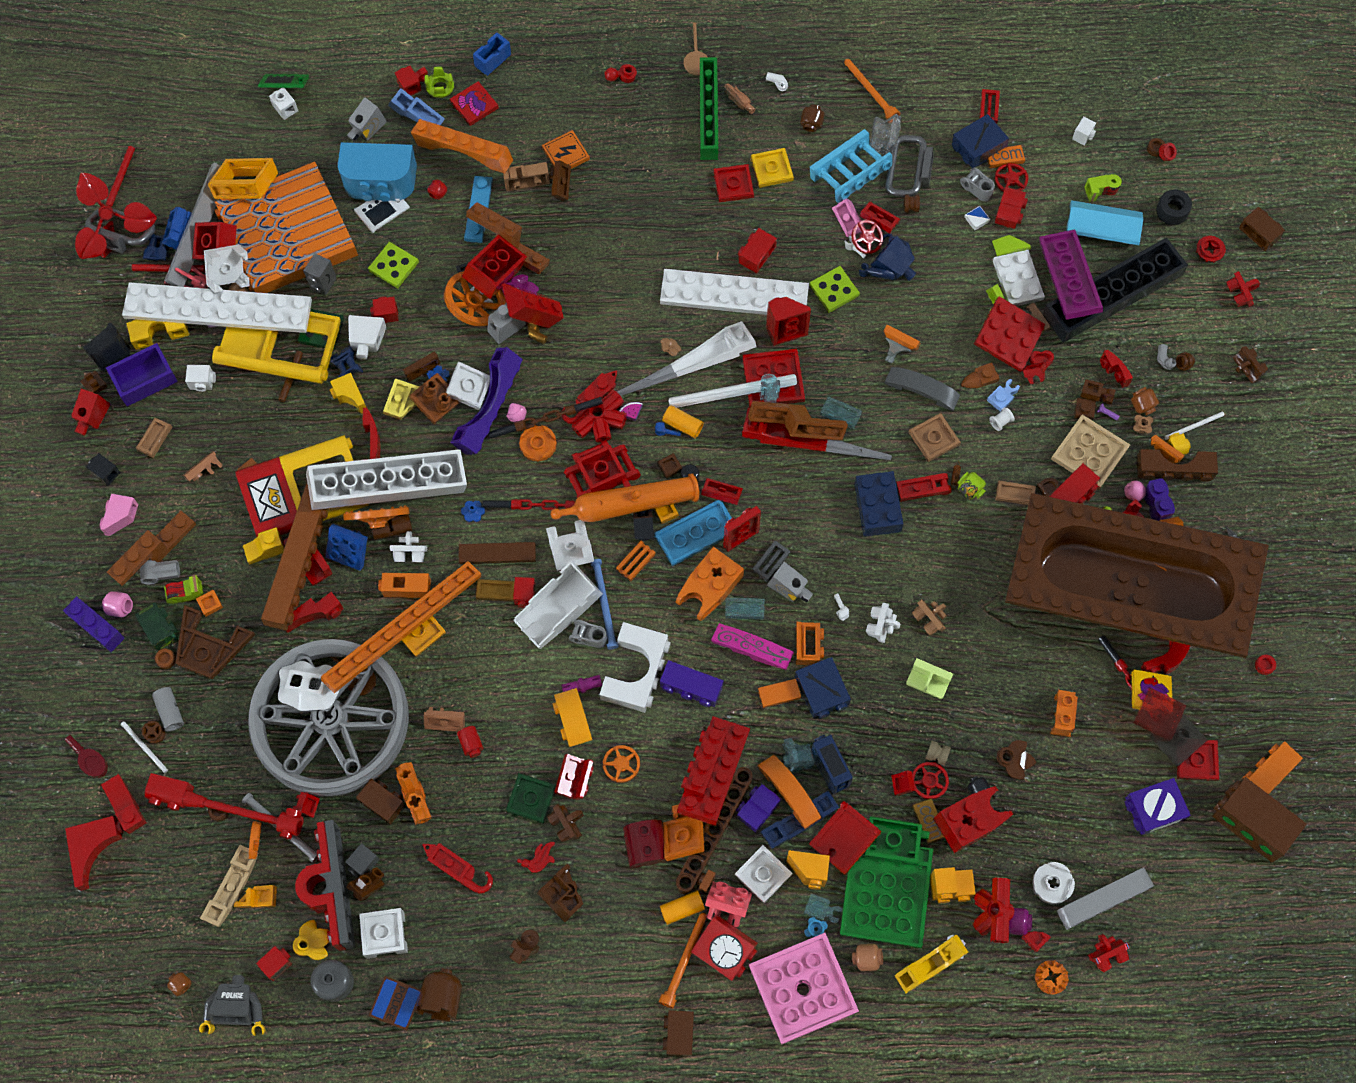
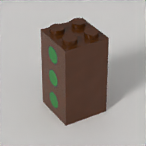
(1258, 819)

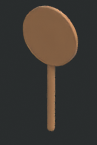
(692, 60)

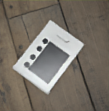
(378, 213)

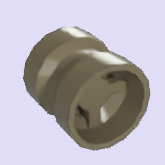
(937, 752)

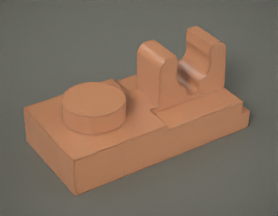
(195, 472)
(444, 720)

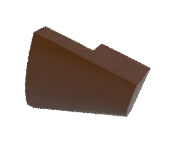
(562, 894)

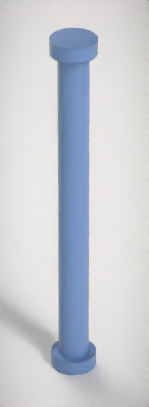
(612, 644)

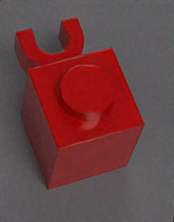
(410, 80)

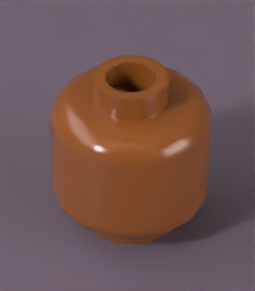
(1144, 401)

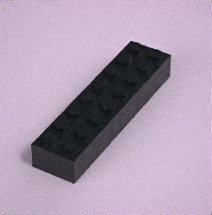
(1122, 287)

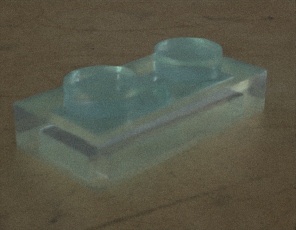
(838, 410)
(744, 608)

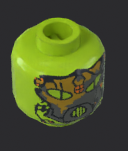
(971, 485)

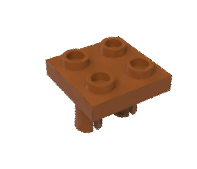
(433, 400)

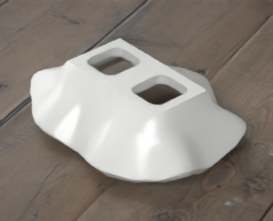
(303, 697)

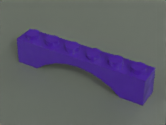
(503, 369)

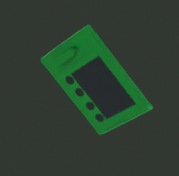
(283, 81)

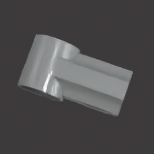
(154, 571)

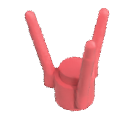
(197, 281)

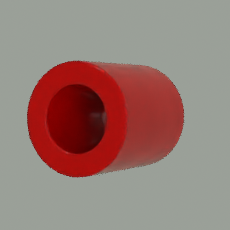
(470, 741)

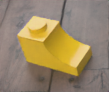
(347, 391)
(264, 546)

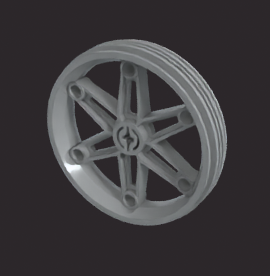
(328, 727)

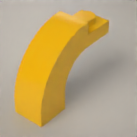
(931, 964)

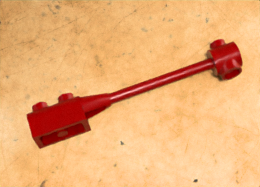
(180, 794)

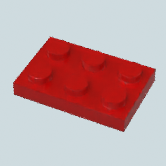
(741, 528)

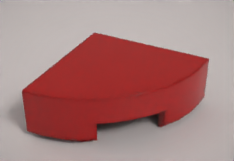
(1036, 939)

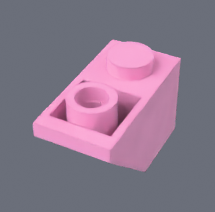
(118, 514)

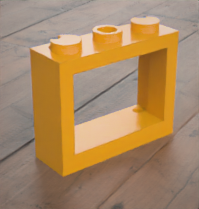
(224, 187)

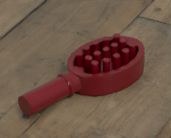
(89, 760)

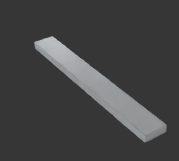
(202, 212)

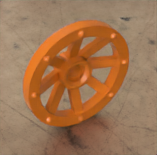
(472, 301)
(376, 518)

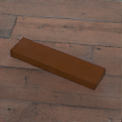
(497, 553)

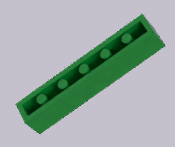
(708, 109)

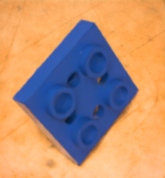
(349, 544)

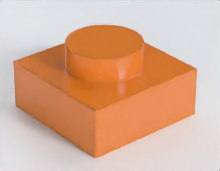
(209, 603)

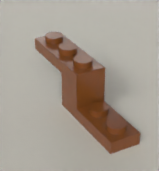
(510, 232)
(797, 420)
(151, 548)

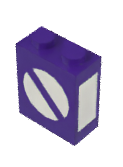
(1157, 806)

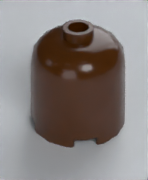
(440, 995)

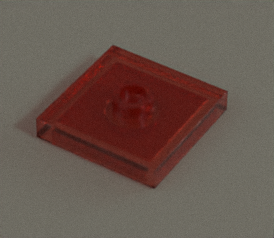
(1159, 714)

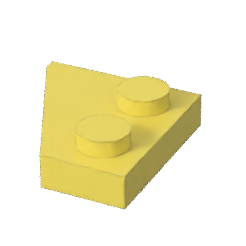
(398, 401)

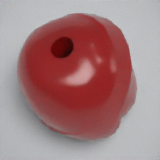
(437, 189)

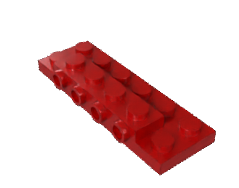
(712, 770)

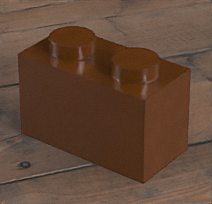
(1262, 228)
(381, 801)
(680, 1033)

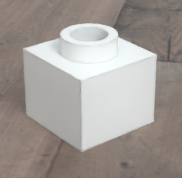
(1084, 131)

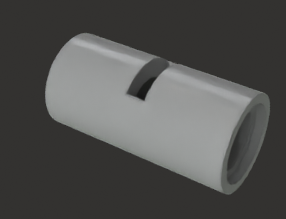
(167, 709)

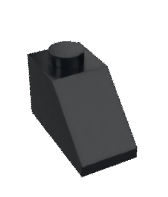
(643, 525)

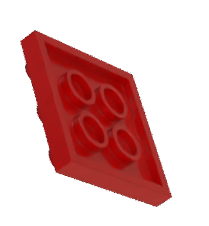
(1009, 334)
(779, 364)

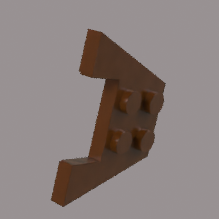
(205, 653)

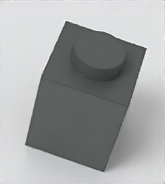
(361, 861)

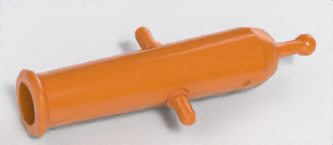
(631, 499)

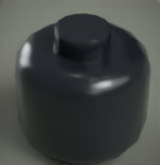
(690, 469)
(977, 784)

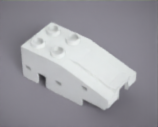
(557, 605)

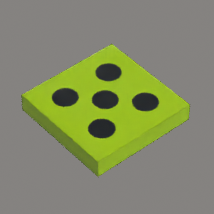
(393, 265)
(834, 289)

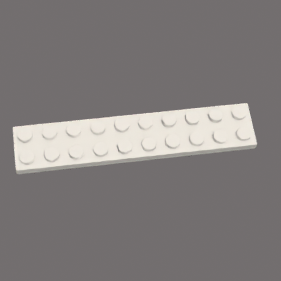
(217, 309)

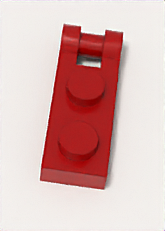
(923, 487)

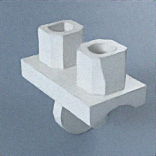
(399, 550)
(885, 624)

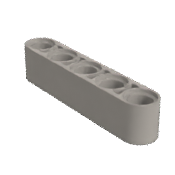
(1105, 898)

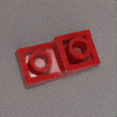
(1113, 364)

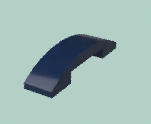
(790, 827)

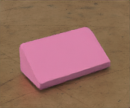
(847, 216)

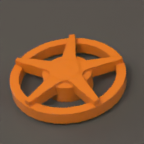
(621, 764)

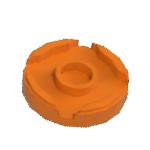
(538, 443)

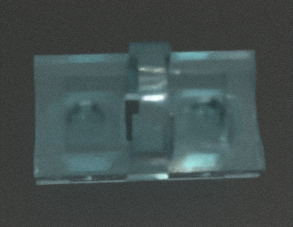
(769, 391)

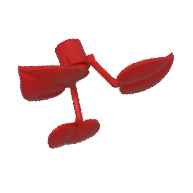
(92, 190)

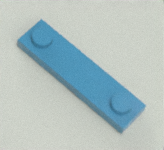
(481, 194)

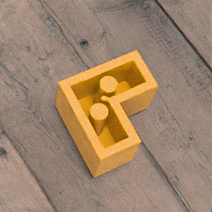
(952, 884)

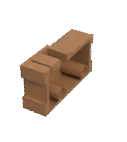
(526, 176)

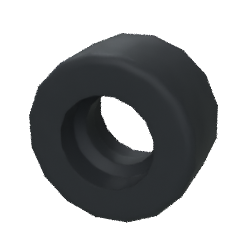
(1178, 198)

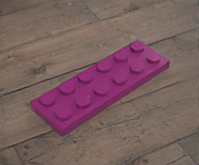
(1070, 274)

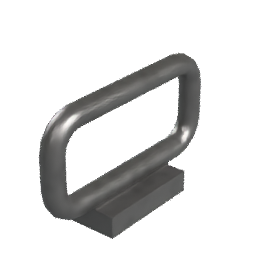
(923, 169)
(117, 241)

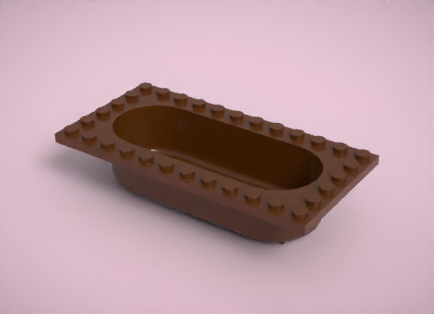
(1104, 572)

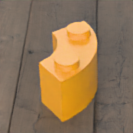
(572, 717)

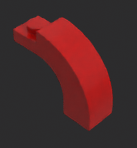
(1168, 661)

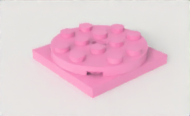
(810, 964)

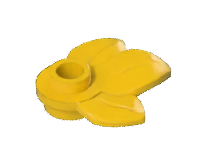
(315, 941)

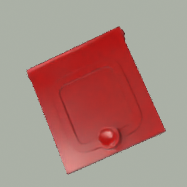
(848, 835)

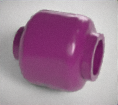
(1021, 922)

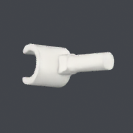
(850, 246)
(843, 613)

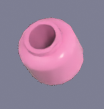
(117, 604)

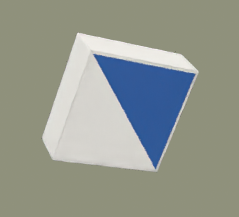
(977, 218)

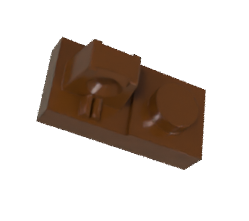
(561, 180)

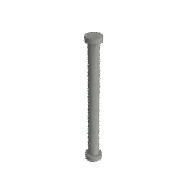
(248, 799)

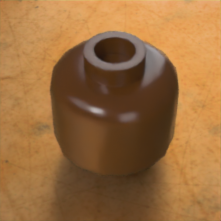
(812, 118)

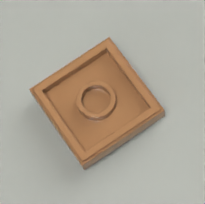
(934, 437)

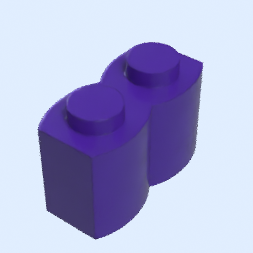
(1157, 498)
(758, 807)

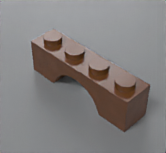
(1153, 465)

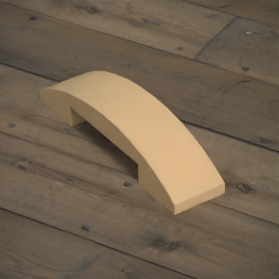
(230, 888)

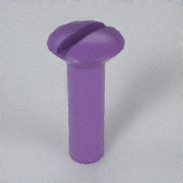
(1101, 408)

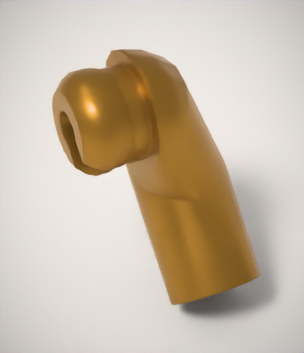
(534, 333)

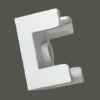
(225, 267)
(570, 547)
(383, 932)

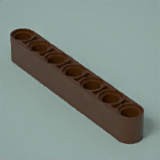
(713, 840)

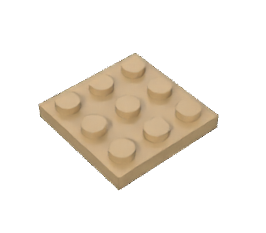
(1092, 446)

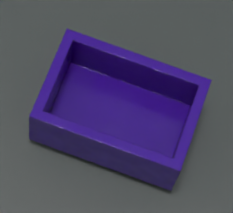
(141, 374)

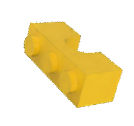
(142, 331)

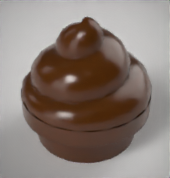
(1185, 361)

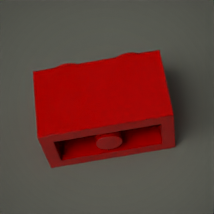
(757, 250)

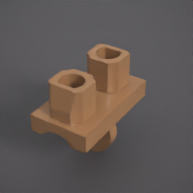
(924, 610)

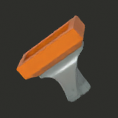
(899, 343)

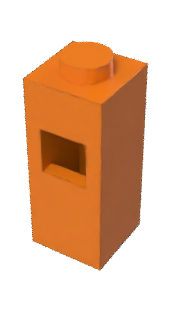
(404, 585)

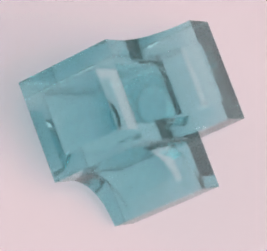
(797, 756)

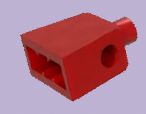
(89, 411)

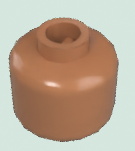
(868, 957)

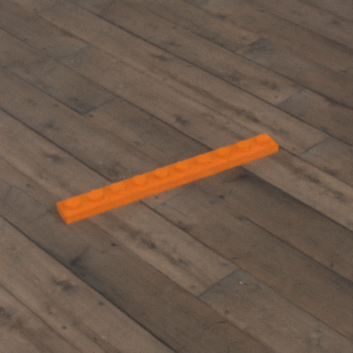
(400, 627)

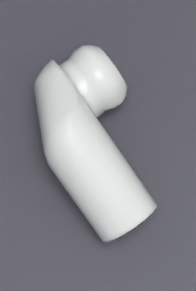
(779, 80)

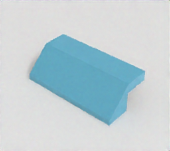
(1105, 222)

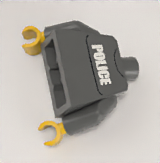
(232, 1006)

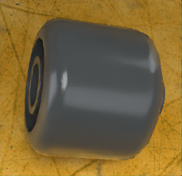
(332, 980)

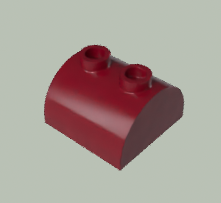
(644, 843)

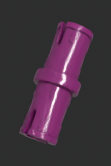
(583, 684)

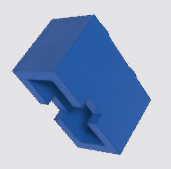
(491, 55)

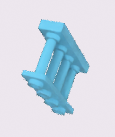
(843, 153)

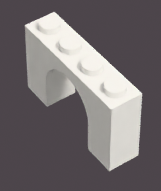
(637, 694)

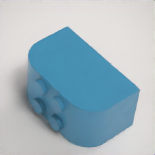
(377, 170)

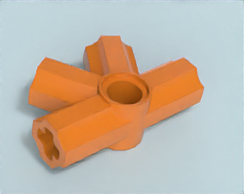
(413, 793)

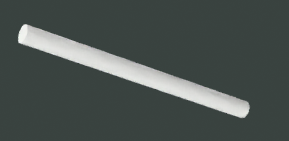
(1195, 425)
(144, 747)

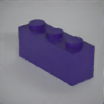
(93, 624)
(691, 684)

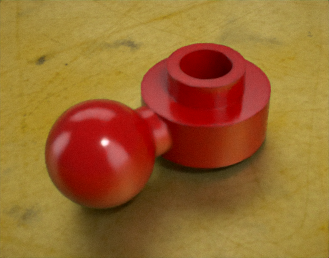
(612, 74)

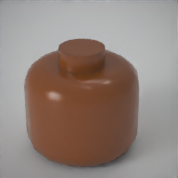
(179, 983)

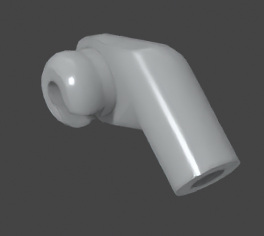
(1163, 359)

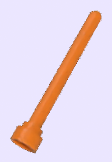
(889, 111)
(668, 998)

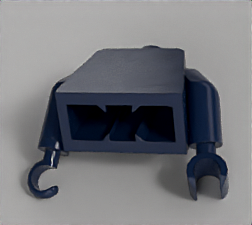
(891, 261)

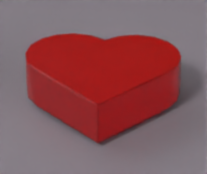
(1038, 357)

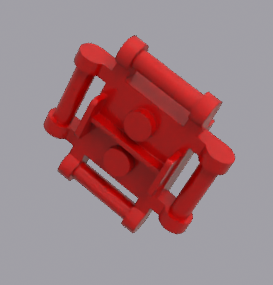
(601, 468)

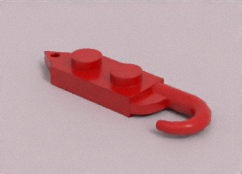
(598, 388)
(455, 867)

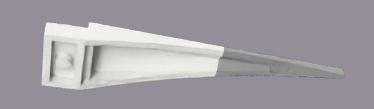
(717, 349)

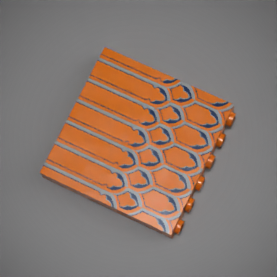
(287, 228)

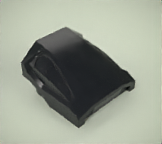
(107, 348)

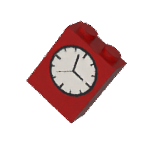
(725, 948)

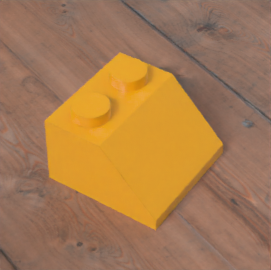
(810, 868)

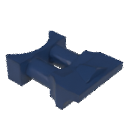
(154, 253)
(343, 357)

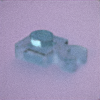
(819, 908)

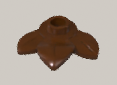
(1018, 760)

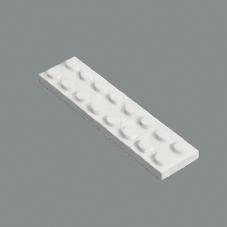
(726, 291)

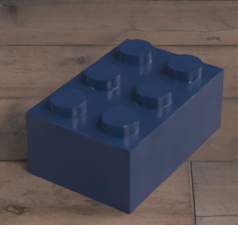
(878, 504)

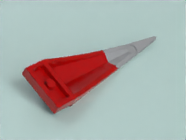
(778, 435)

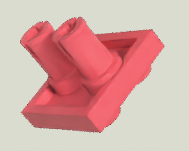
(728, 899)

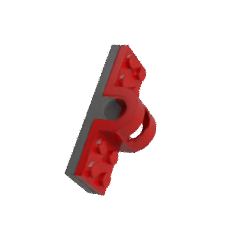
(335, 898)

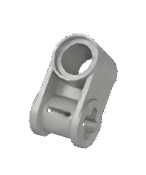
(976, 182)
(585, 632)

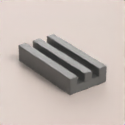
(761, 574)

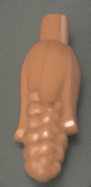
(739, 98)

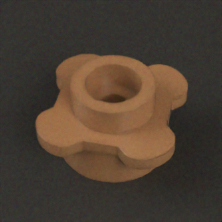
(1138, 427)

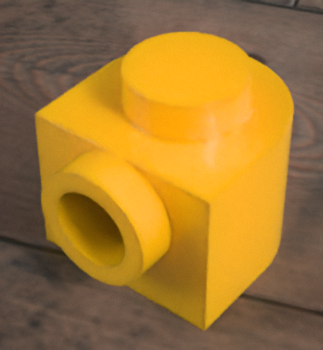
(1179, 442)

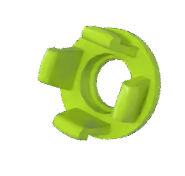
(439, 76)

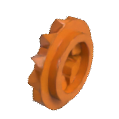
(1047, 985)

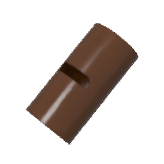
(393, 527)

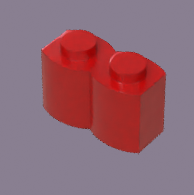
(1010, 208)

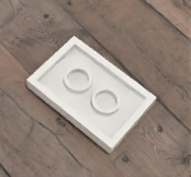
(1018, 278)

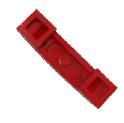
(369, 426)

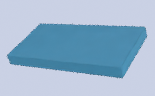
(693, 532)

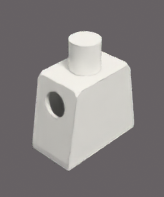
(365, 334)

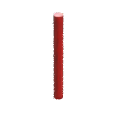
(120, 175)
(160, 267)

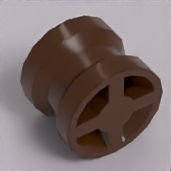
(911, 203)
(150, 729)

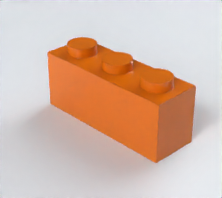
(1275, 767)

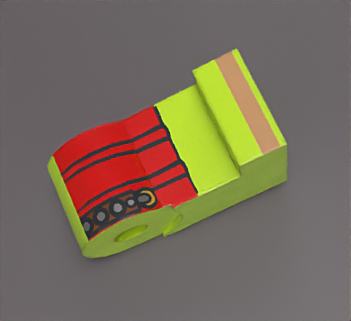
(1102, 185)
(184, 590)

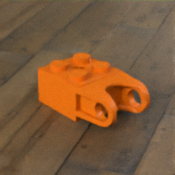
(706, 587)

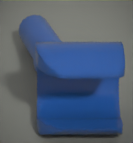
(660, 430)

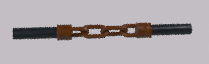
(569, 410)

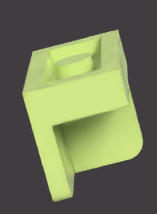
(929, 678)

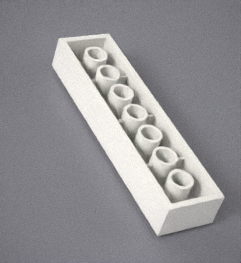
(385, 479)

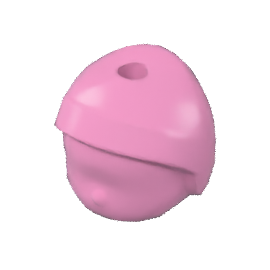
(516, 412)
(1135, 490)

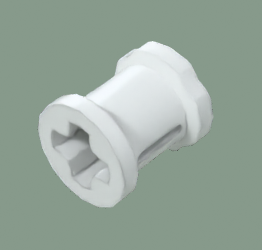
(1001, 419)

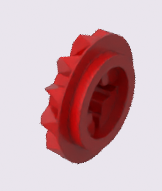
(1214, 243)

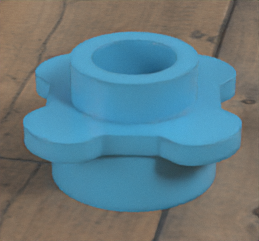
(810, 932)

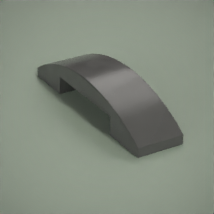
(924, 386)

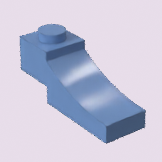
(414, 108)

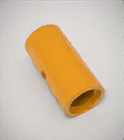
(683, 421)
(682, 907)

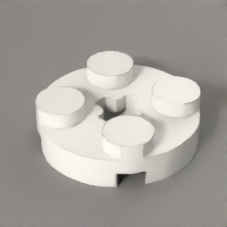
(1063, 878)

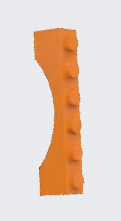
(435, 136)

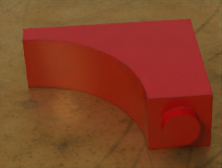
(87, 842)

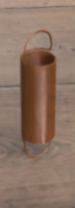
(955, 475)

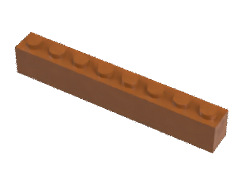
(294, 564)

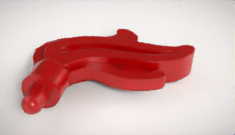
(540, 860)

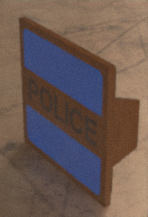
(395, 1003)

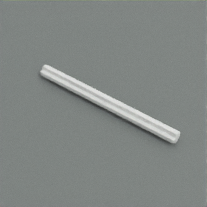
(727, 392)

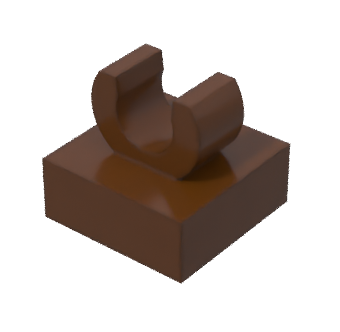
(93, 382)

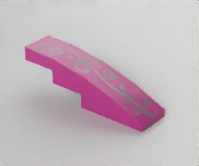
(752, 646)

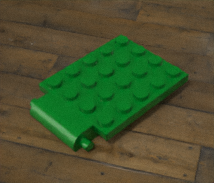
(889, 886)

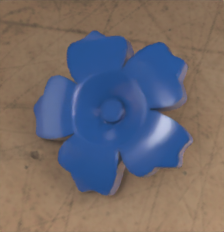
(438, 369)

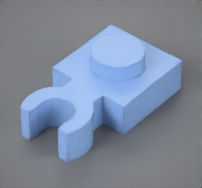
(1003, 396)

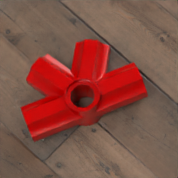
(601, 423)
(997, 911)

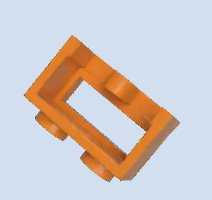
(802, 658)
(1065, 713)

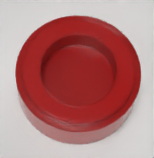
(1167, 151)
(1265, 664)

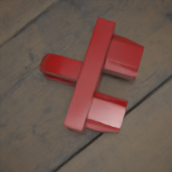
(1238, 283)

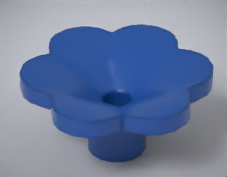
(473, 514)

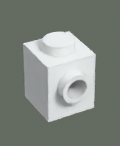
(283, 103)
(200, 377)

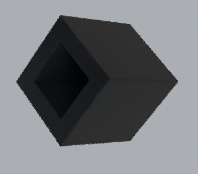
(103, 469)

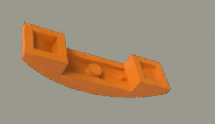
(791, 790)

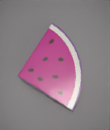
(632, 410)

